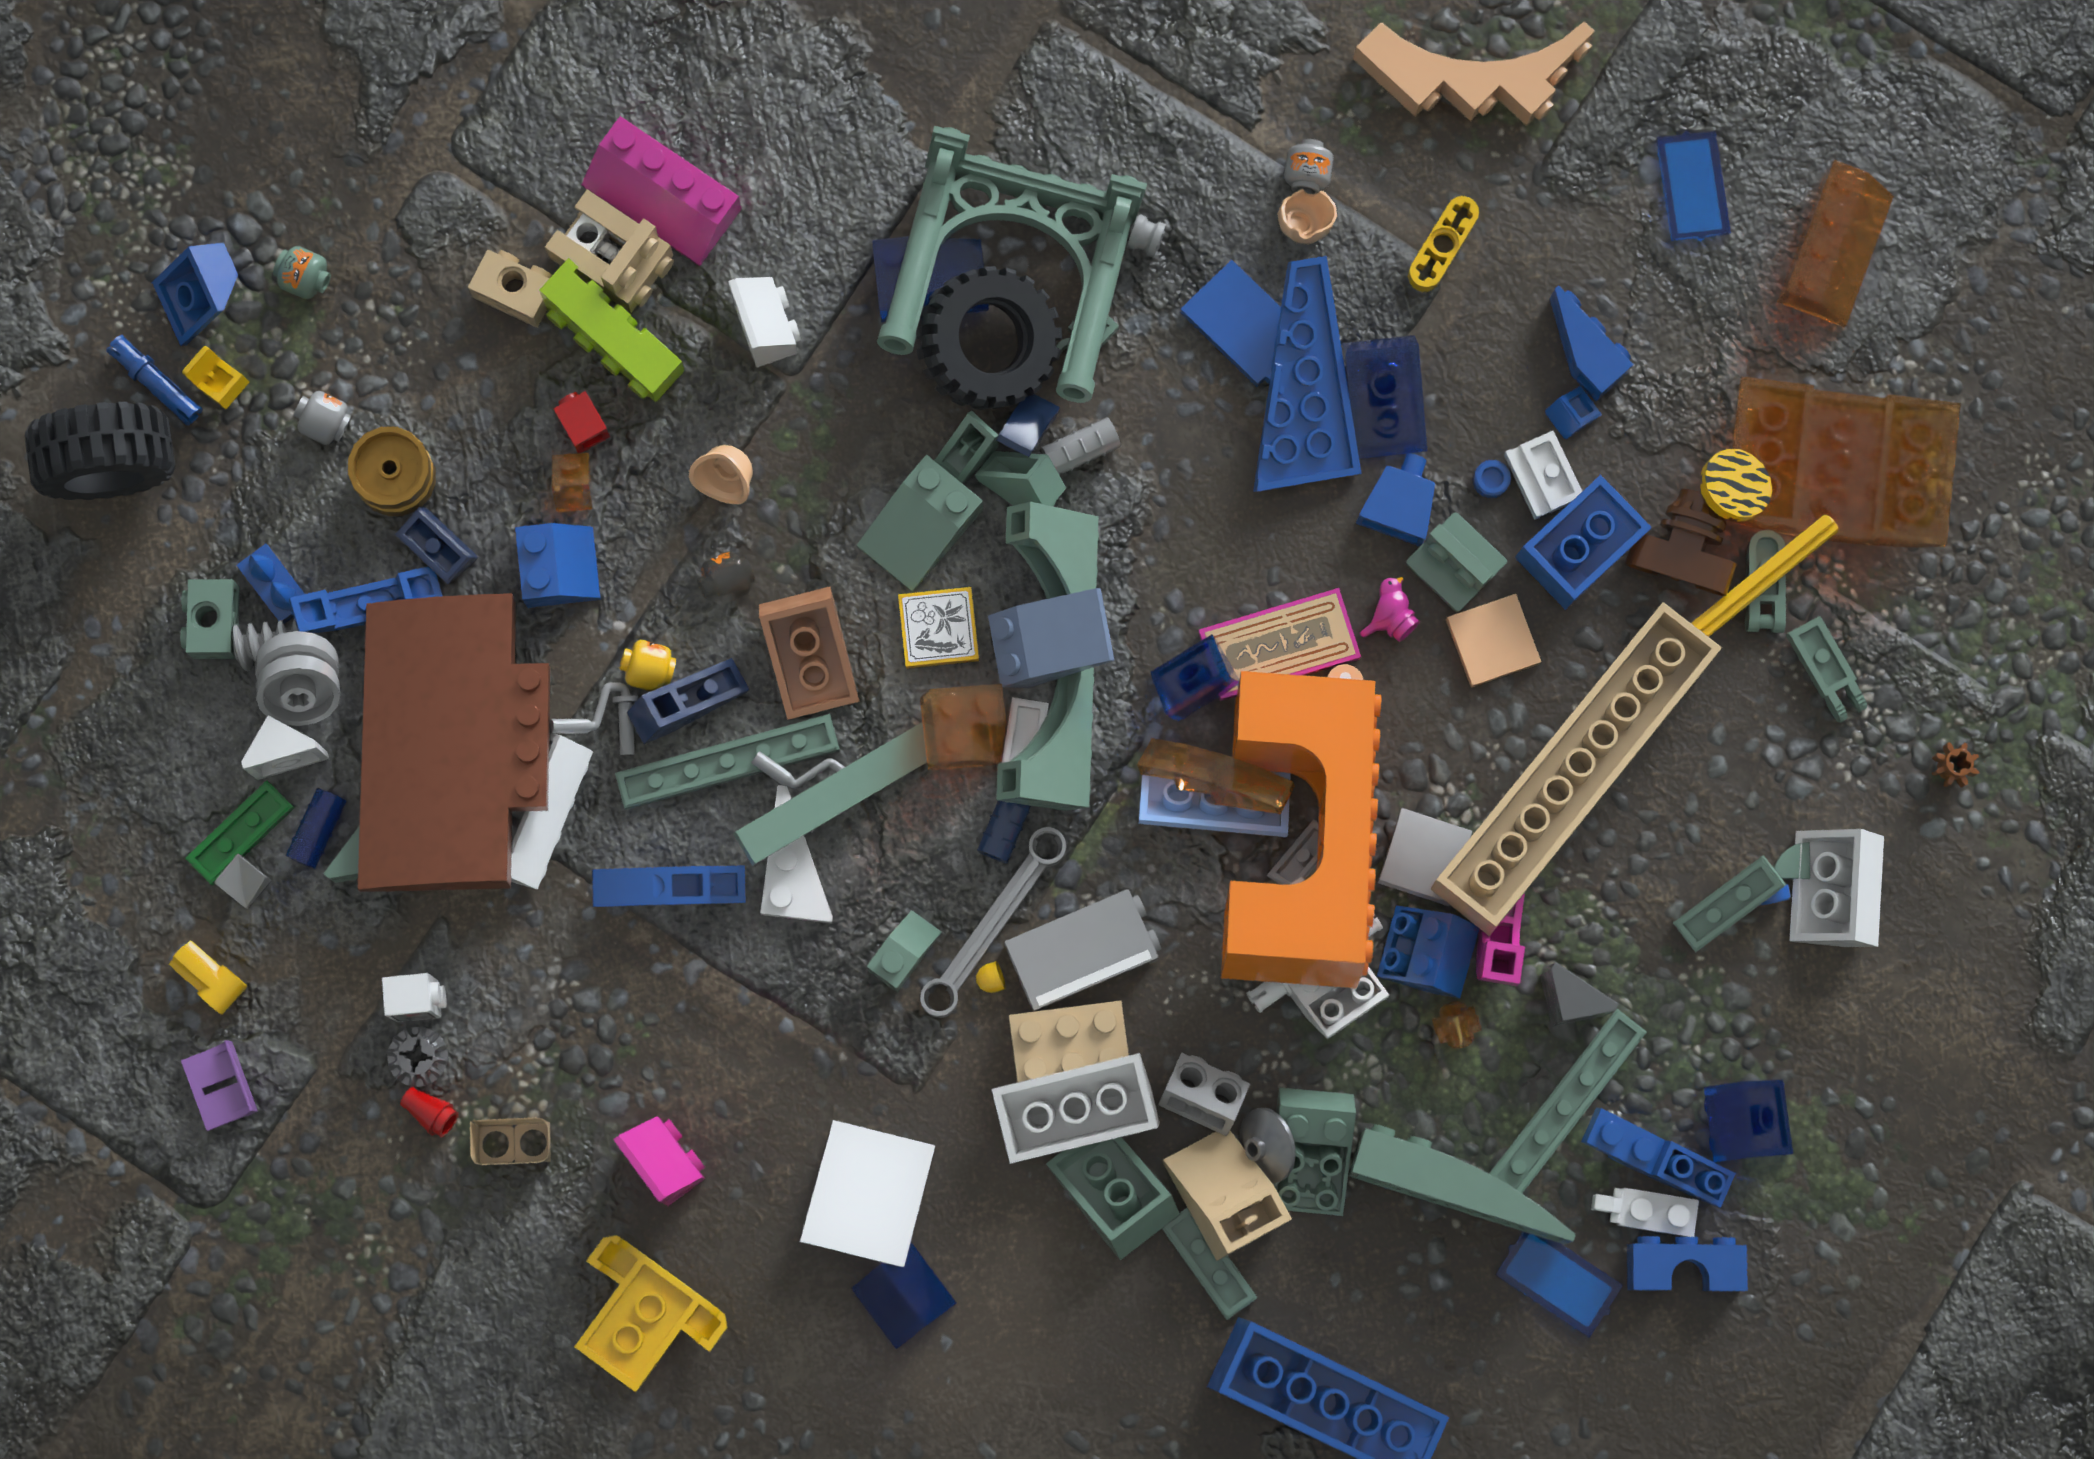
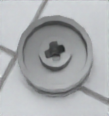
(297, 678)

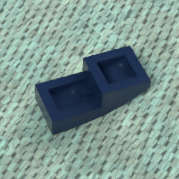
(1028, 424)

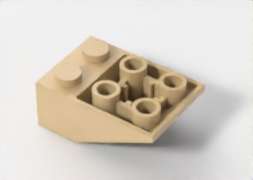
(1226, 1193)

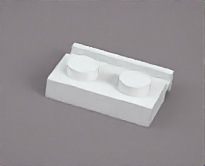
(1543, 474)

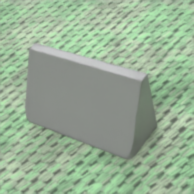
(1299, 858)

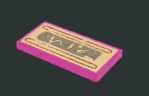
(1289, 638)

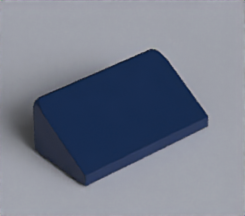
(436, 545)

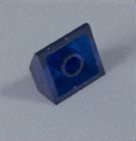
(1748, 1120)

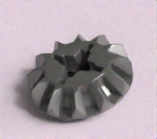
(428, 1070)

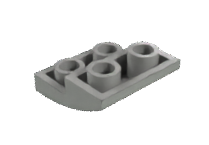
(1420, 853)

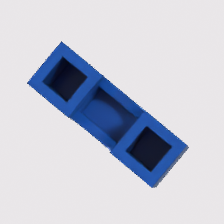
(1720, 1264)

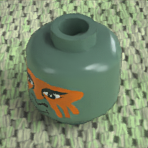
(301, 272)

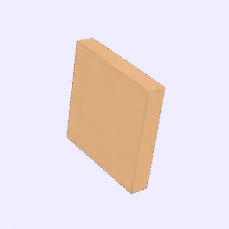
(1493, 640)

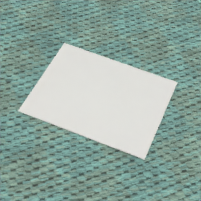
(868, 1193)

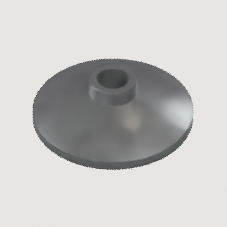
(1268, 1143)

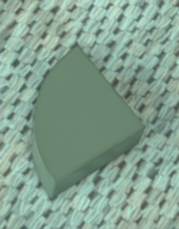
(1789, 862)

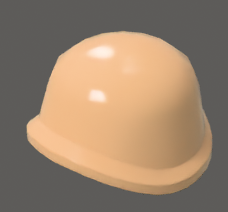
(723, 474)

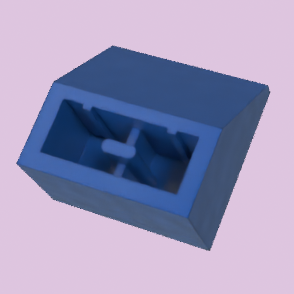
(1428, 951)

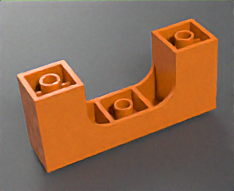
(1329, 739)

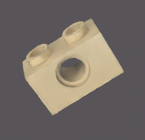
(494, 274)

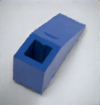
(1590, 354)

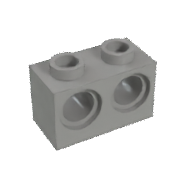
(1200, 1102)

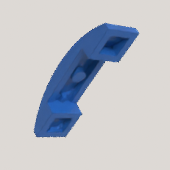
(347, 607)

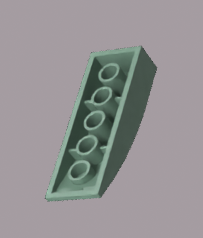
(1448, 1182)

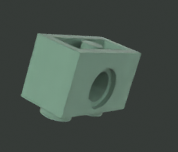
(204, 597)

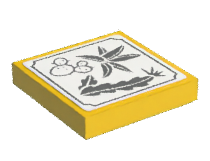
(938, 627)

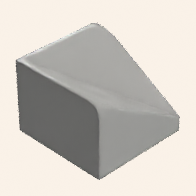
(242, 881)

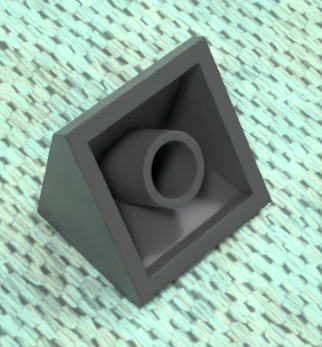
(1571, 998)

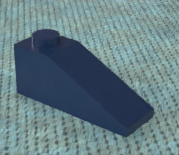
(686, 700)

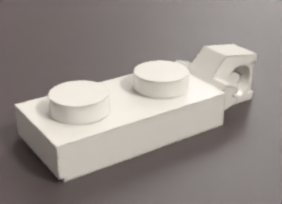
(1649, 1211)

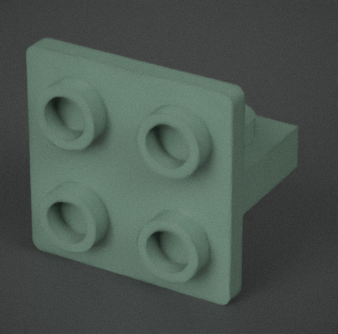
(1456, 562)

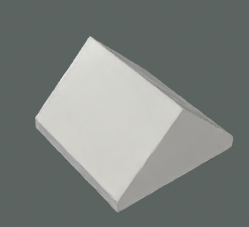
(279, 750)

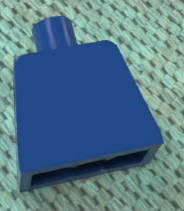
(1400, 502)

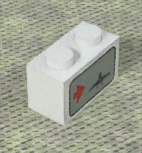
(413, 997)

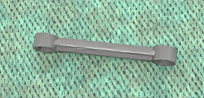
(993, 922)

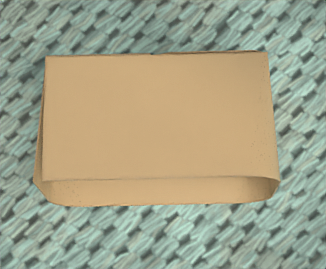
(483, 1127)

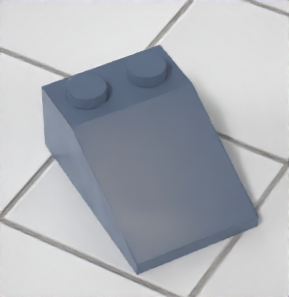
(1050, 638)

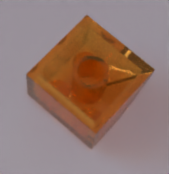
(963, 726)

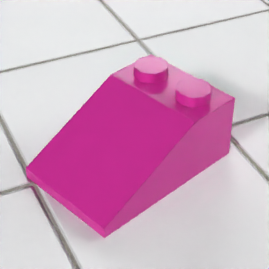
(661, 1160)

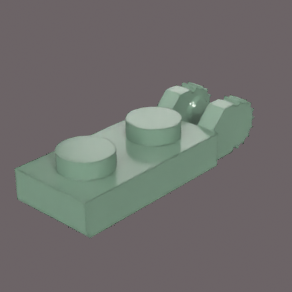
(1826, 666)

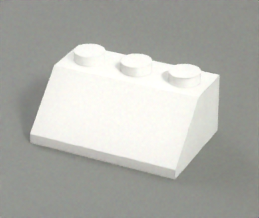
(1843, 890)

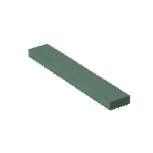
(725, 762)
(833, 795)
(1568, 1101)

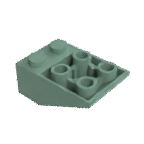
(1323, 1144)

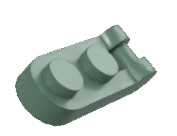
(1759, 550)

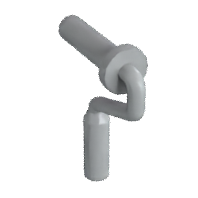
(584, 726)
(785, 778)

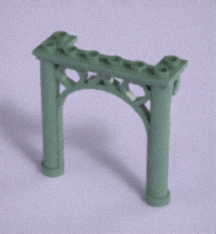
(1107, 212)

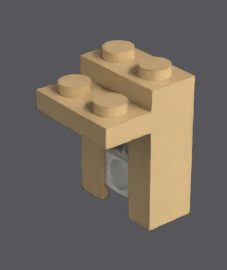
(631, 268)

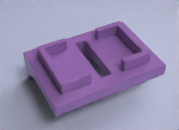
(212, 1068)

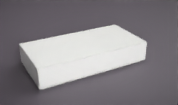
(1023, 724)

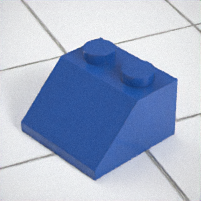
(557, 564)

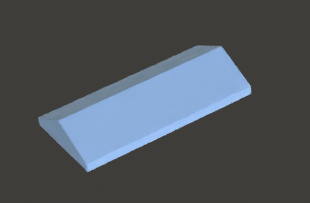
(1166, 806)

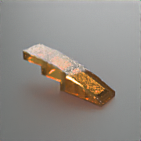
(1223, 777)

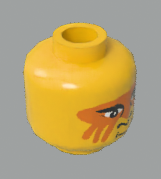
(647, 665)

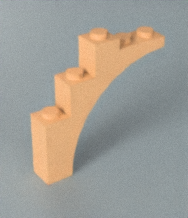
(1471, 86)

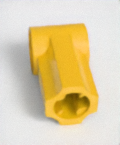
(214, 982)

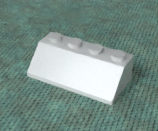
(539, 831)
(1075, 1108)

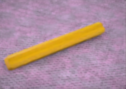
(1766, 575)

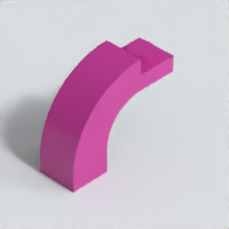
(1500, 954)

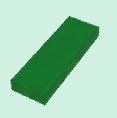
(240, 831)

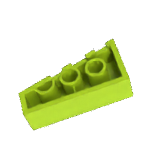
(610, 333)

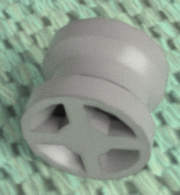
(1146, 236)

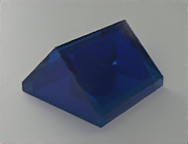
(1194, 678)
(903, 1297)

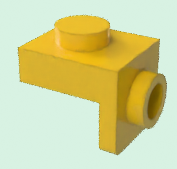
(215, 377)

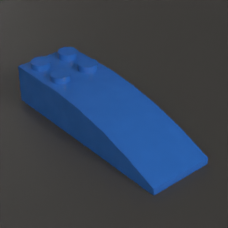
(1323, 1397)

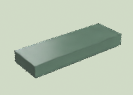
(1729, 903)
(1218, 1278)

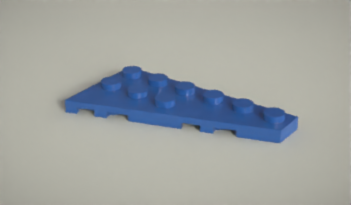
(1308, 406)

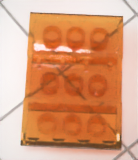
(1858, 458)

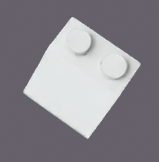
(763, 319)

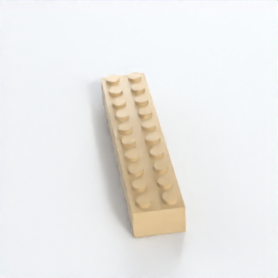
(1575, 769)

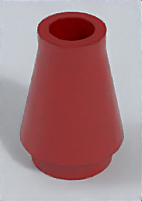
(431, 1112)

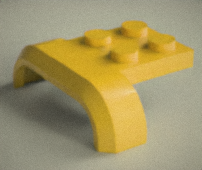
(643, 1314)

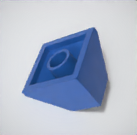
(196, 288)

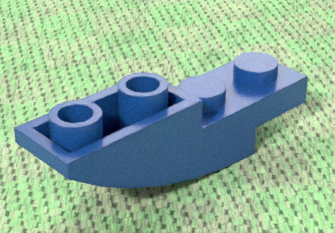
(668, 886)
(1658, 1158)

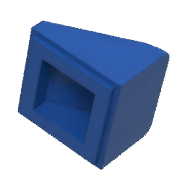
(1572, 412)

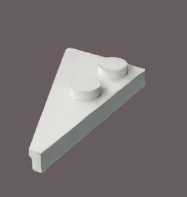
(792, 881)

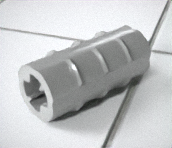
(1082, 446)

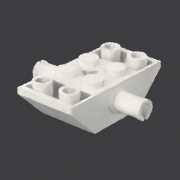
(1326, 1006)

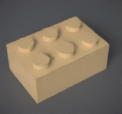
(1066, 1038)

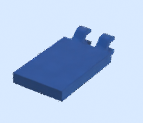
(1237, 321)

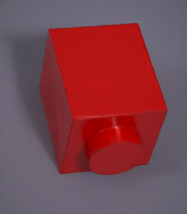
(581, 421)

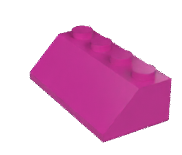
(663, 188)

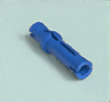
(144, 370)

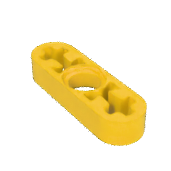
(1464, 227)

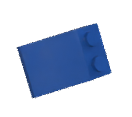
(1582, 542)

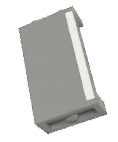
(1082, 949)

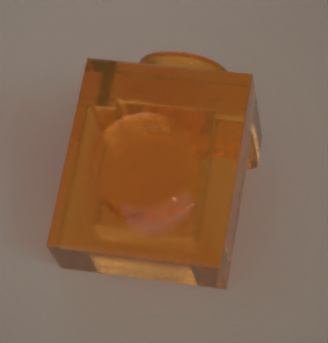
(571, 482)

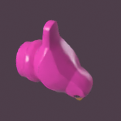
(1392, 612)

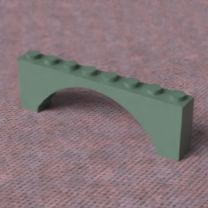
(1057, 761)

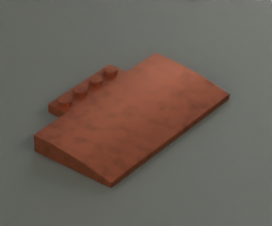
(447, 743)

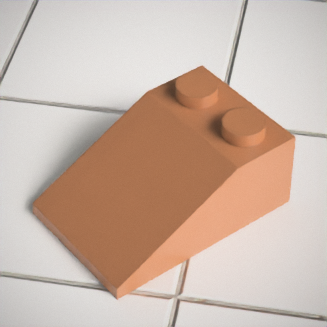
(808, 652)

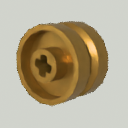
(378, 454)

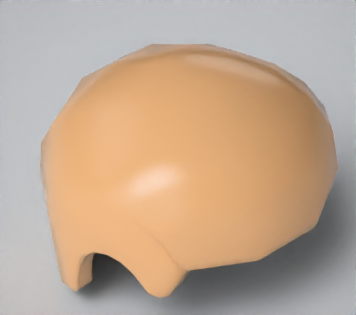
(1307, 216)

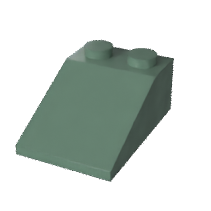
(920, 523)
(1115, 1192)

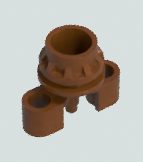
(1683, 556)

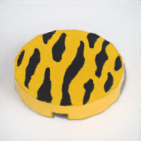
(1735, 485)

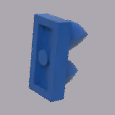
(271, 581)

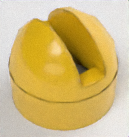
(991, 978)

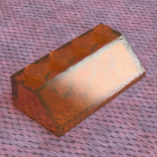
(1836, 244)

